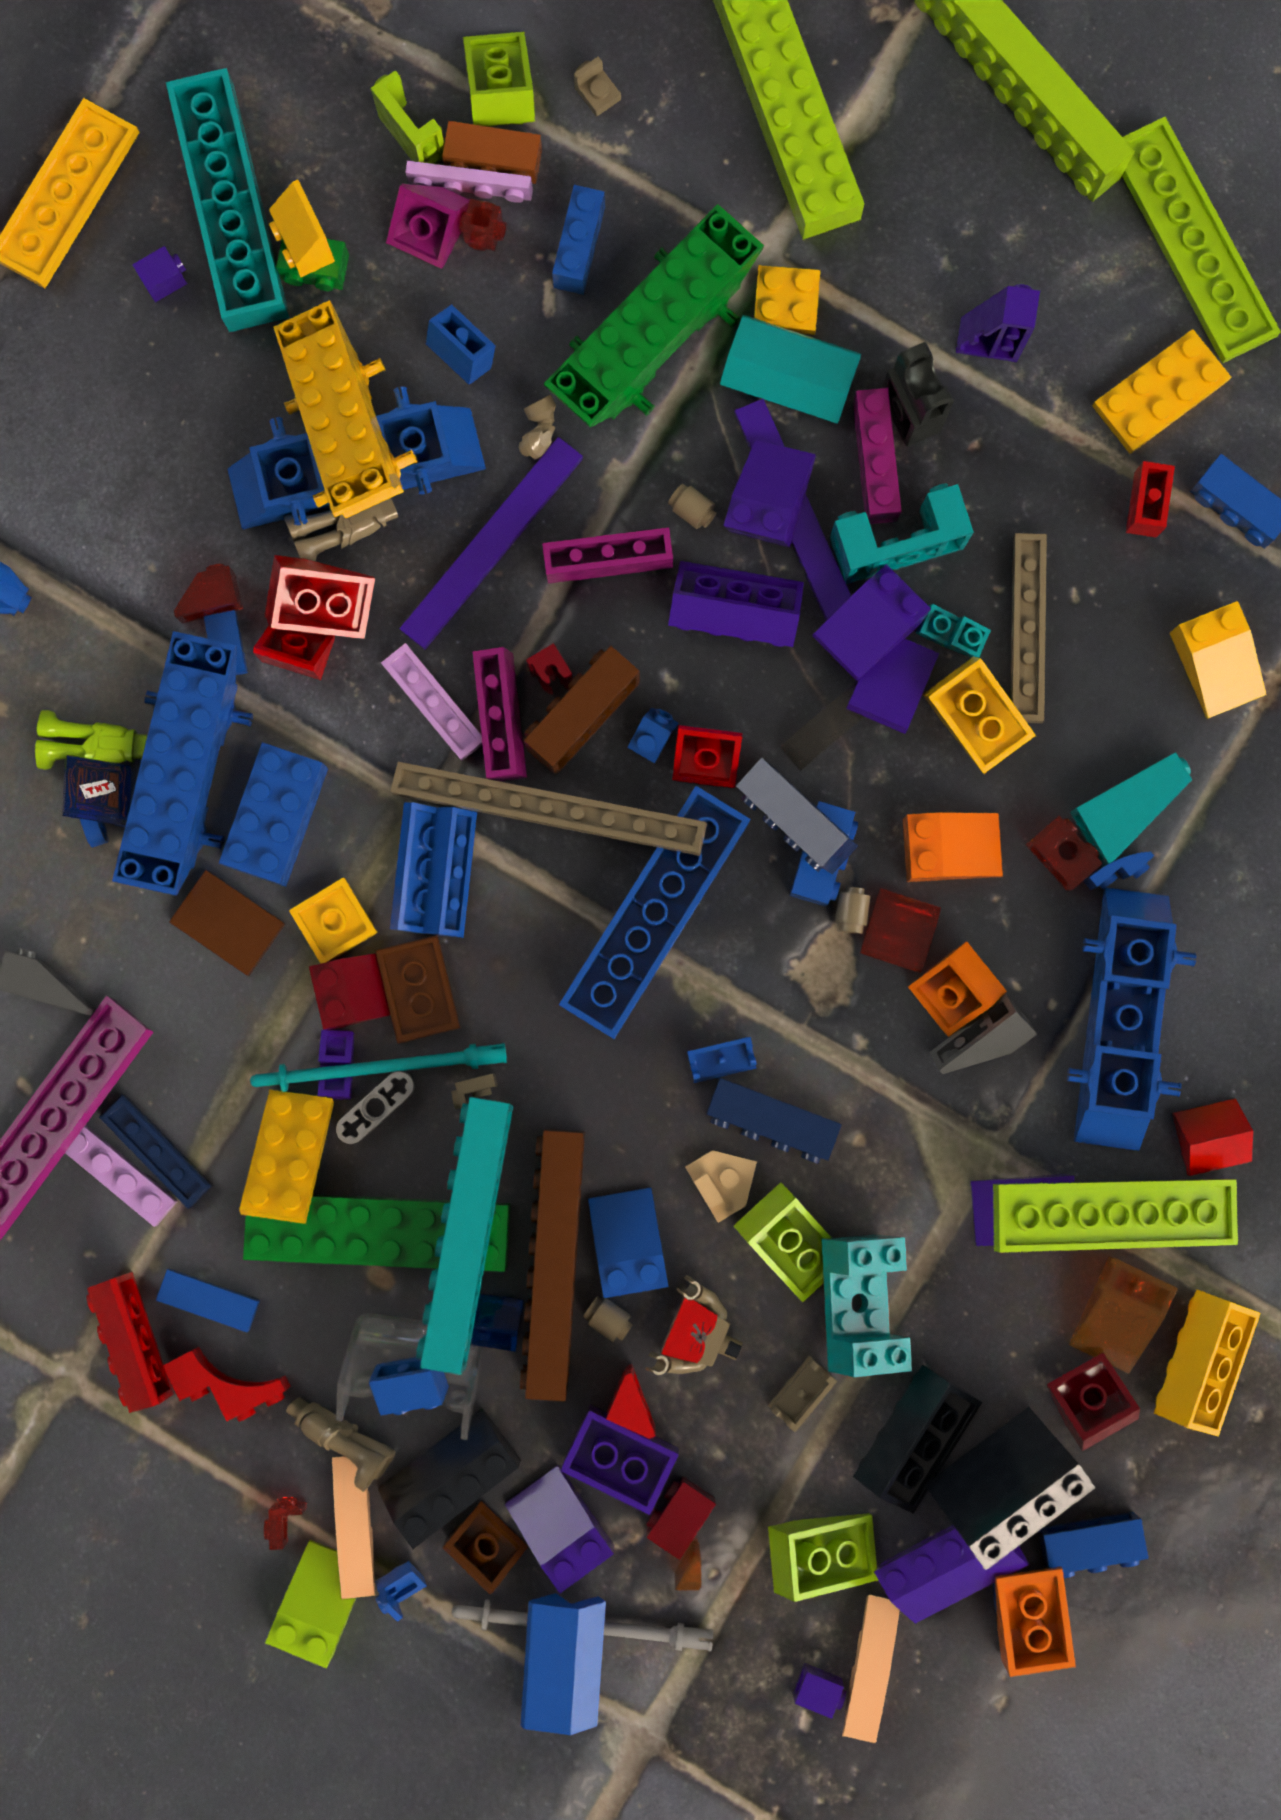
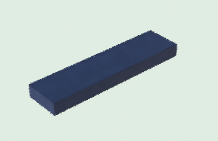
(156, 1151)

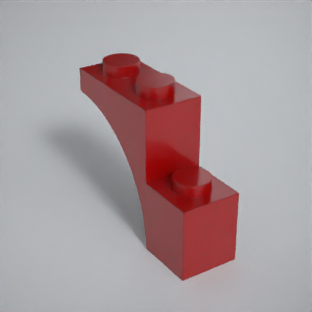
(193, 1373)

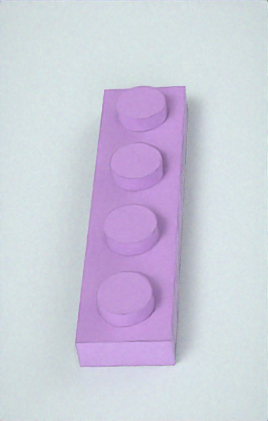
(480, 182)
(433, 702)
(121, 1176)

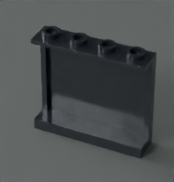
(1009, 1487)

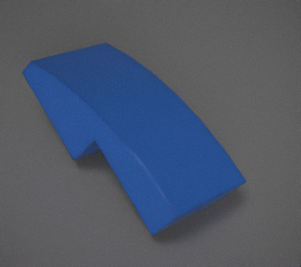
(1128, 866)

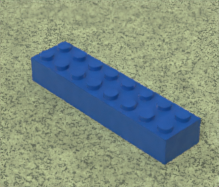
(652, 919)

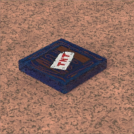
(96, 790)

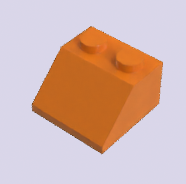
(957, 989)

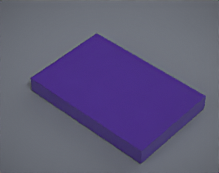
(894, 686)

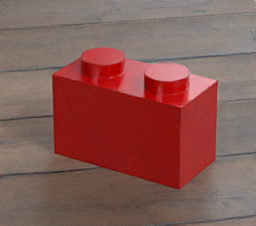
(1150, 499)

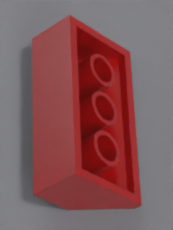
(129, 1342)

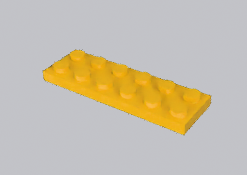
(65, 192)

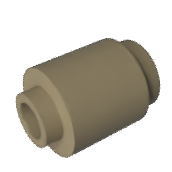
(692, 506)
(852, 910)
(608, 1319)

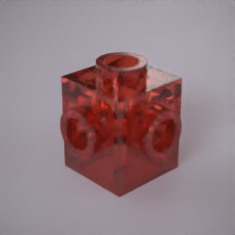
(482, 225)

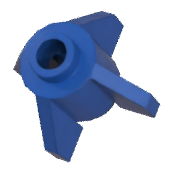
(12, 592)

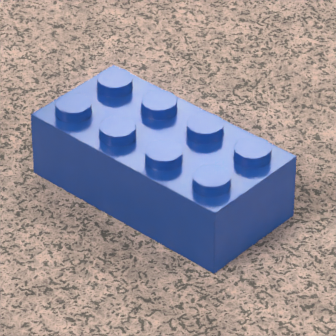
(273, 814)

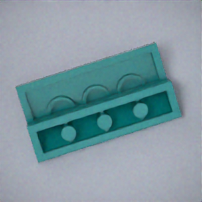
(790, 369)

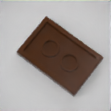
(227, 923)
(417, 989)

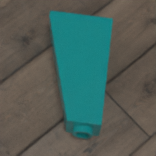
(1125, 810)

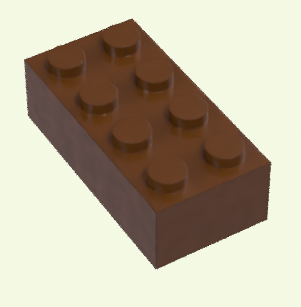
(582, 710)

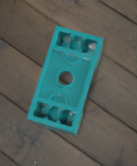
(944, 532)
(861, 1340)

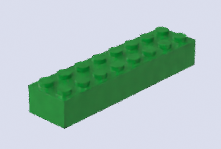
(366, 1233)

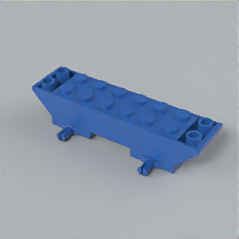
(284, 476)
(178, 764)
(1125, 1019)

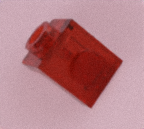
(277, 1525)

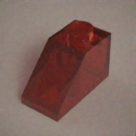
(209, 594)

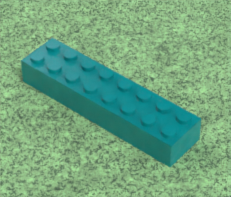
(227, 200)
(466, 1236)

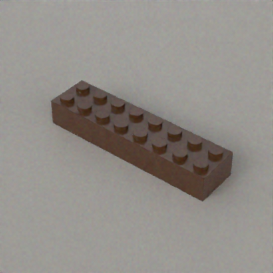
(554, 1265)

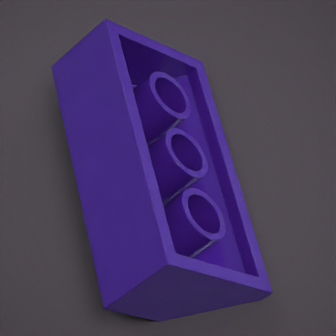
(736, 604)
(939, 1574)

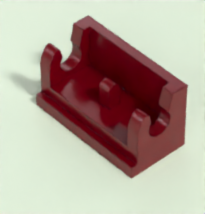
(547, 666)

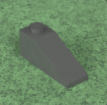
(37, 980)
(986, 1037)

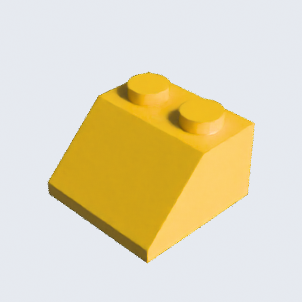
(300, 231)

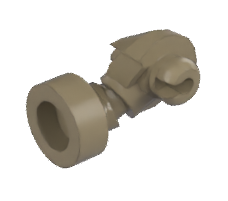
(539, 439)

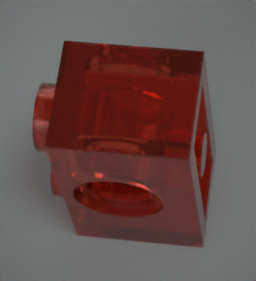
(1046, 849)

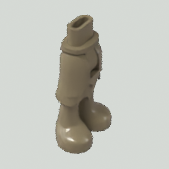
(347, 531)
(342, 1437)

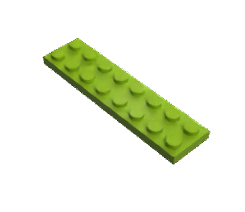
(1196, 243)
(1114, 1215)

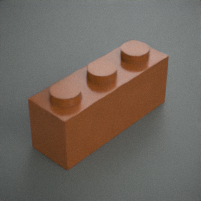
(492, 149)

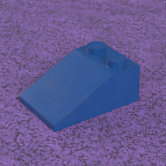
(627, 1242)

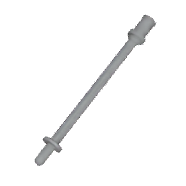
(677, 1636)

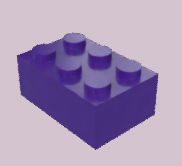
(619, 1461)

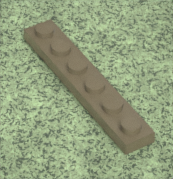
(1028, 625)

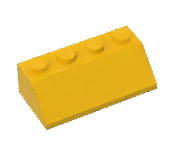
(1206, 1363)

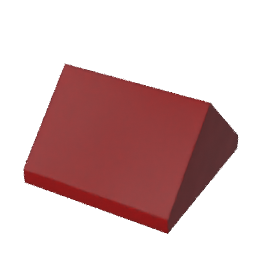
(295, 651)
(707, 756)
(1214, 1136)
(630, 1407)

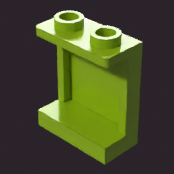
(420, 144)

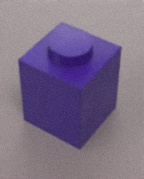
(161, 273)
(819, 1691)

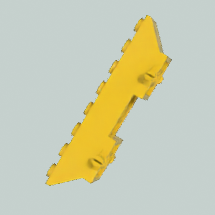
(338, 412)

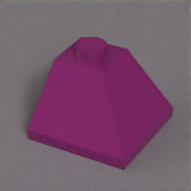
(426, 222)

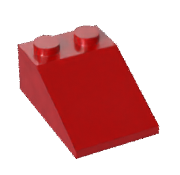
(318, 598)

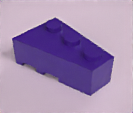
(1000, 324)

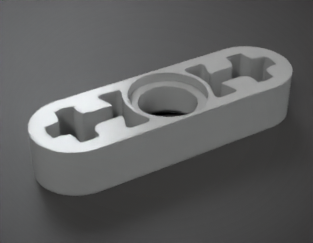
(351, 1116)

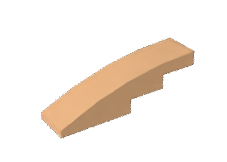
(353, 1532)
(871, 1669)

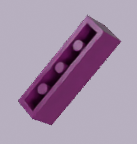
(876, 455)
(608, 555)
(499, 714)

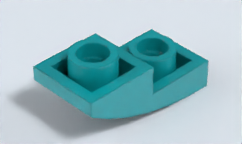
(953, 632)

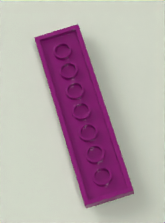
(65, 1103)

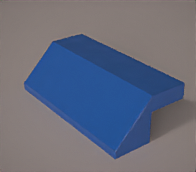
(433, 870)
(562, 1664)

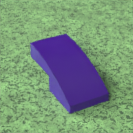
(336, 1049)

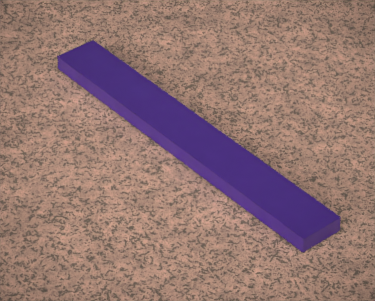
(808, 537)
(491, 543)

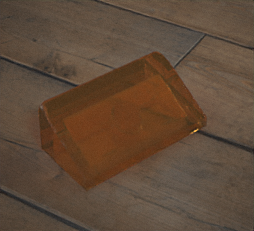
(689, 1570)

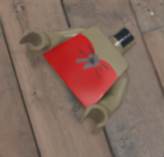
(696, 1333)

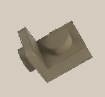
(595, 86)
(477, 1086)

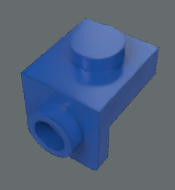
(653, 734)
(398, 1586)

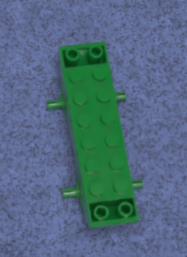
(656, 319)

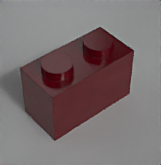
(680, 1516)

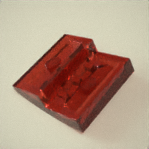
(900, 930)

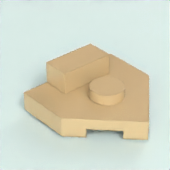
(722, 1181)

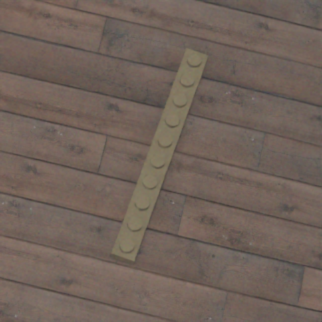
(549, 808)

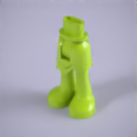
(103, 742)

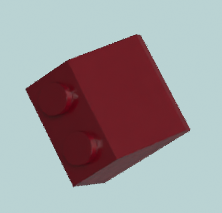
(349, 991)
(1093, 1401)

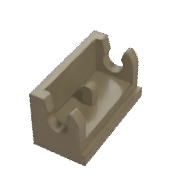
(802, 1393)

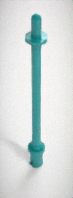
(471, 1056)

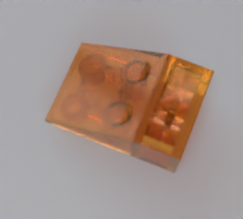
(1122, 1314)

